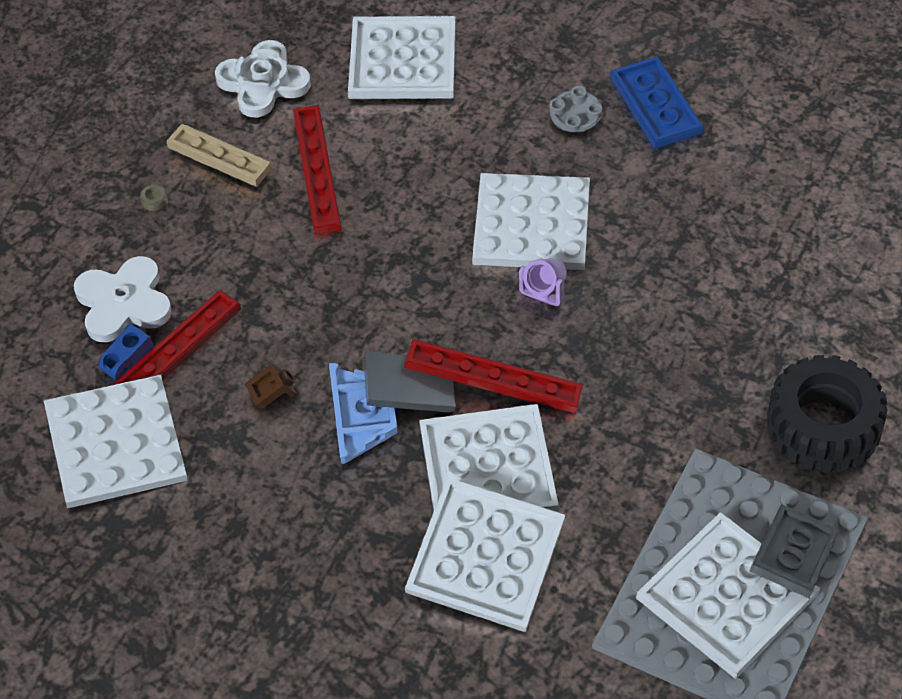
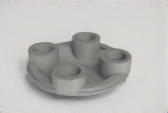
(575, 110)

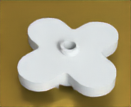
(262, 78)
(122, 299)

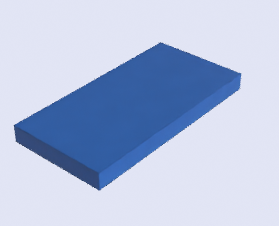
(656, 102)

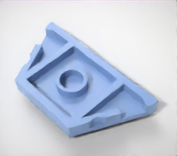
(357, 424)

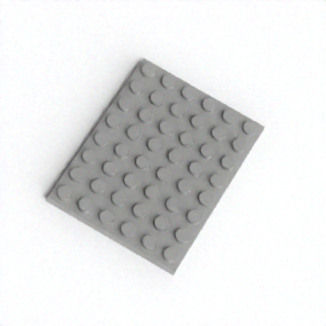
(750, 501)

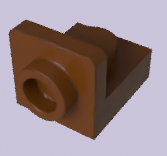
(270, 385)

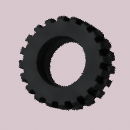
(830, 382)

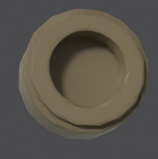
(154, 197)

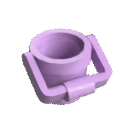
(542, 278)

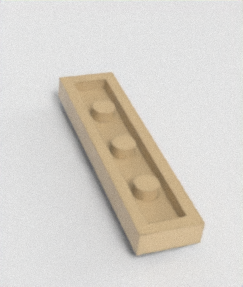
(219, 155)

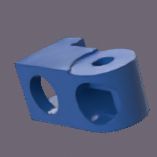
(125, 352)

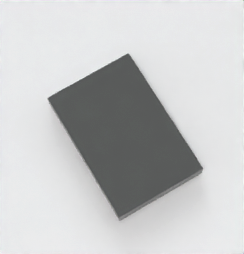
(398, 387)
(794, 551)

